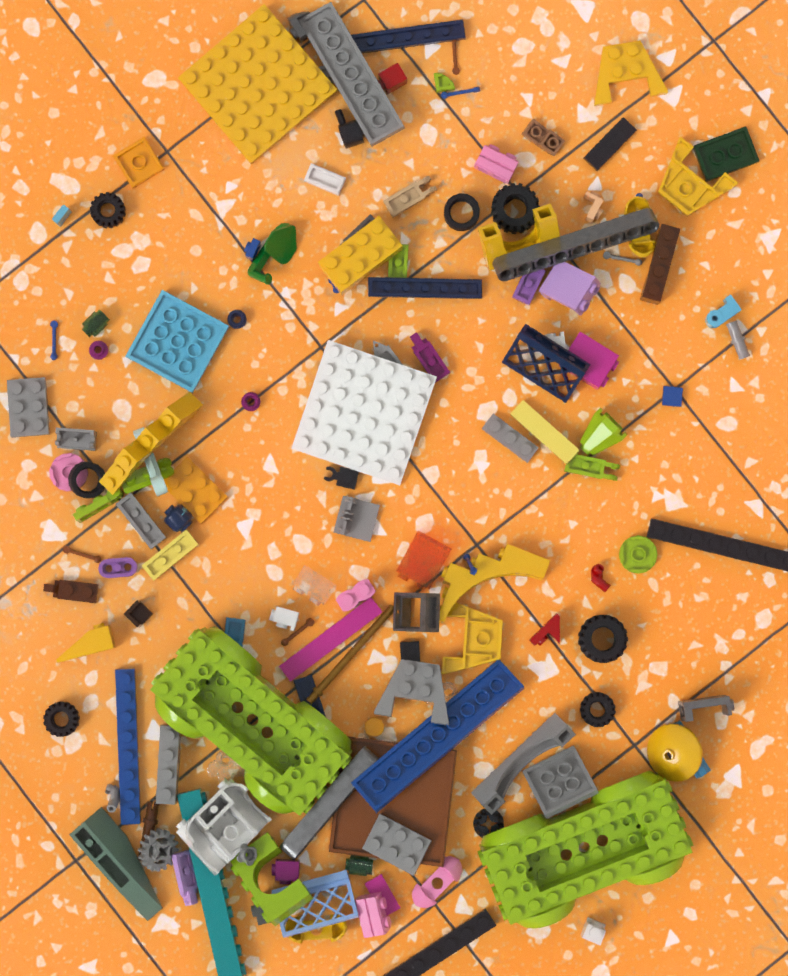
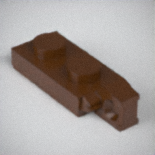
(73, 591)

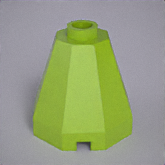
(601, 433)

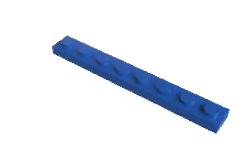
(128, 746)

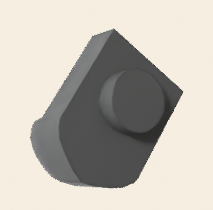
(296, 29)

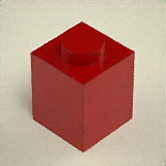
(392, 78)

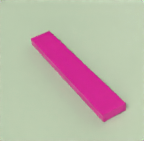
(330, 639)

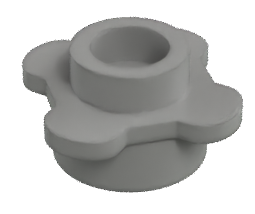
(251, 857)

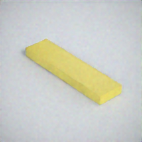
(545, 432)

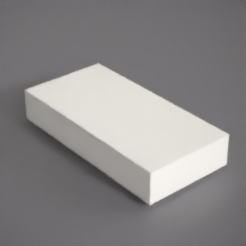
(324, 179)

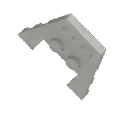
(415, 682)

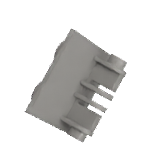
(356, 518)

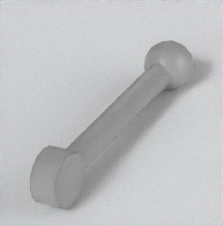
(607, 255)

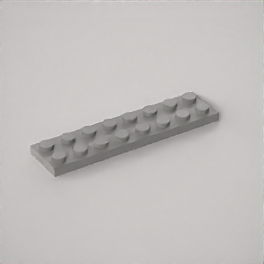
(351, 74)

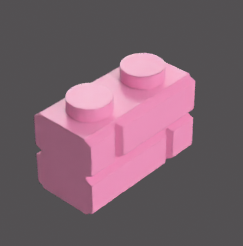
(496, 163)
(373, 914)

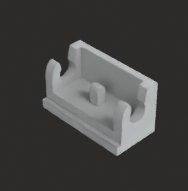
(76, 439)

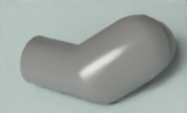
(114, 798)

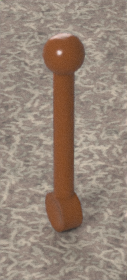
(455, 70)
(66, 549)
(309, 622)

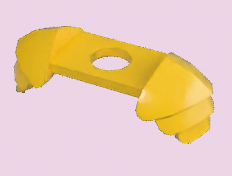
(643, 245)
(332, 932)

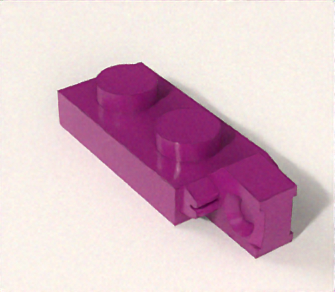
(429, 357)

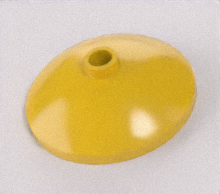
(682, 746)

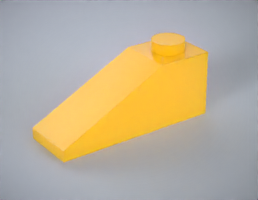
(92, 642)

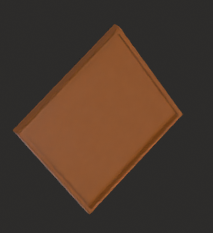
(420, 807)

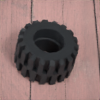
(514, 192)
(615, 650)

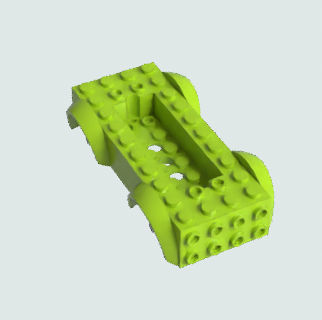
(197, 702)
(642, 847)

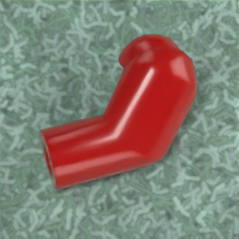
(597, 577)

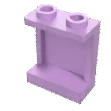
(570, 287)

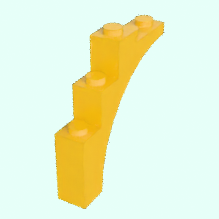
(149, 440)
(512, 563)

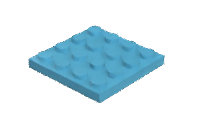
(177, 341)

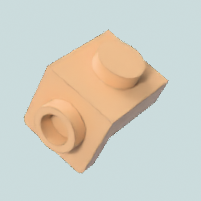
(595, 210)

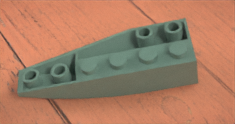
(117, 860)

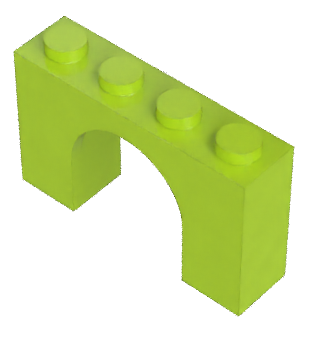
(275, 906)

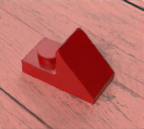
(552, 628)

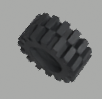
(111, 221)
(609, 709)
(50, 723)

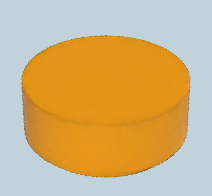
(374, 727)

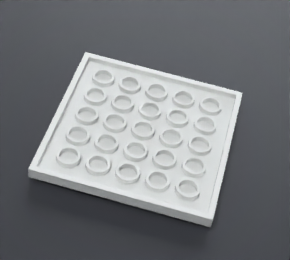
(364, 412)

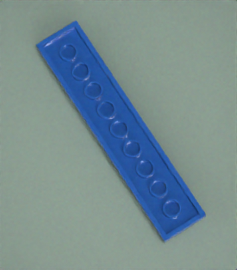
(433, 741)

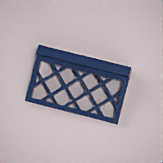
(552, 353)

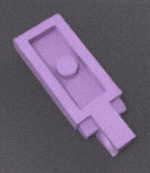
(185, 877)

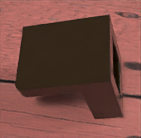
(138, 613)

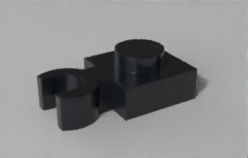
(345, 477)

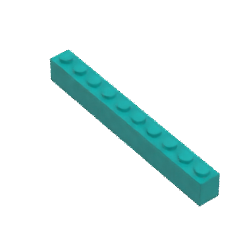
(214, 900)

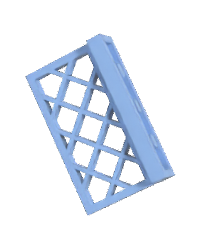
(316, 886)

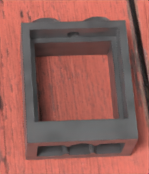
(428, 612)

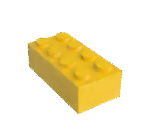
(360, 255)

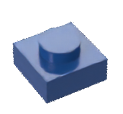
(252, 249)

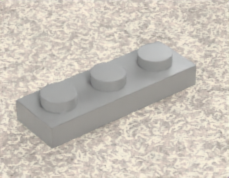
(510, 438)
(141, 520)

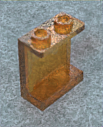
(423, 561)

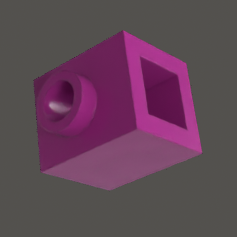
(286, 870)

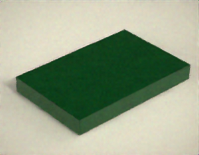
(726, 154)

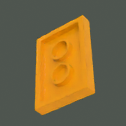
(194, 490)

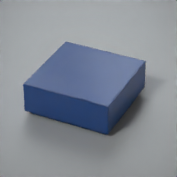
(672, 396)

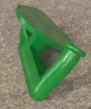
(280, 246)

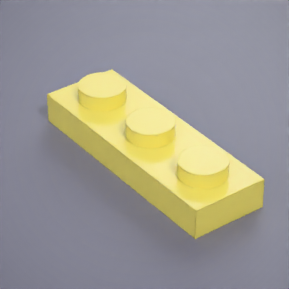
(170, 555)

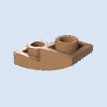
(542, 137)

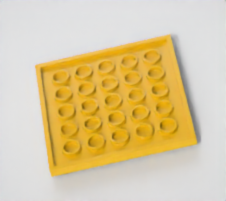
(257, 84)

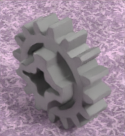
(159, 849)

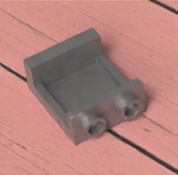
(686, 706)

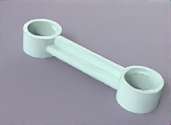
(153, 469)

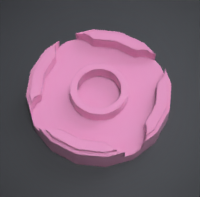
(61, 468)

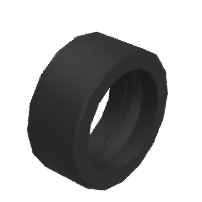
(464, 198)
(73, 484)

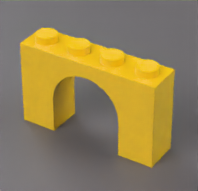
(493, 245)

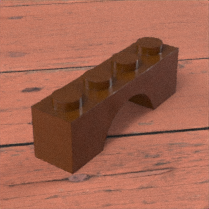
(660, 264)

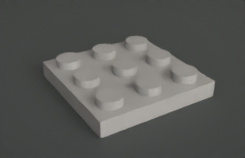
(560, 782)

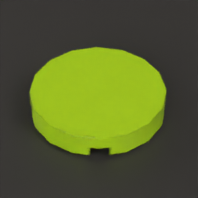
(638, 554)

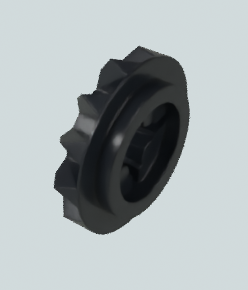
(481, 817)

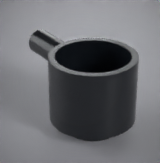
(349, 131)

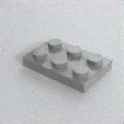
(28, 407)
(397, 844)

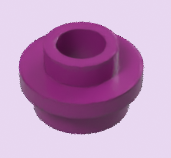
(98, 356)
(250, 395)

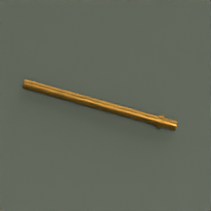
(351, 653)

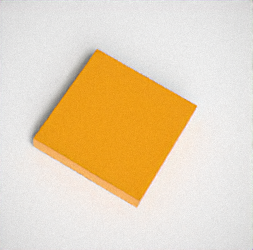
(138, 162)

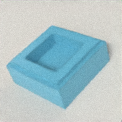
(61, 215)

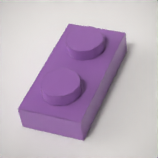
(527, 286)

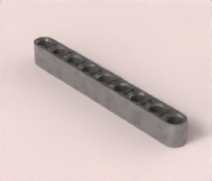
(575, 244)

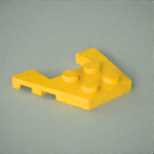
(626, 63)
(685, 188)
(481, 639)

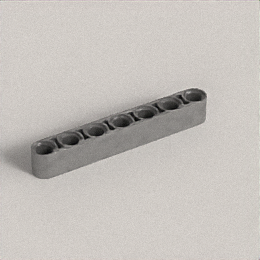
(327, 804)

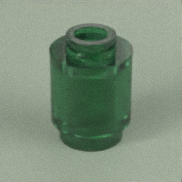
(95, 323)
(359, 865)

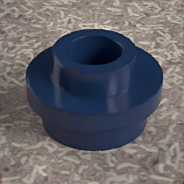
(232, 315)

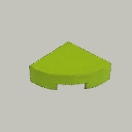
(443, 83)

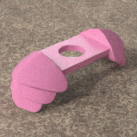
(425, 895)

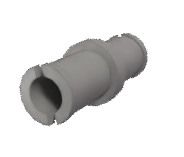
(738, 340)

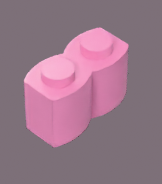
(350, 598)

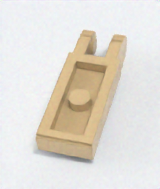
(408, 197)

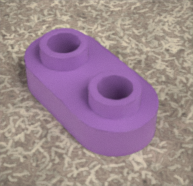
(118, 567)

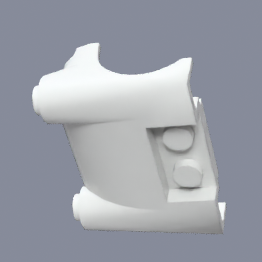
(222, 825)

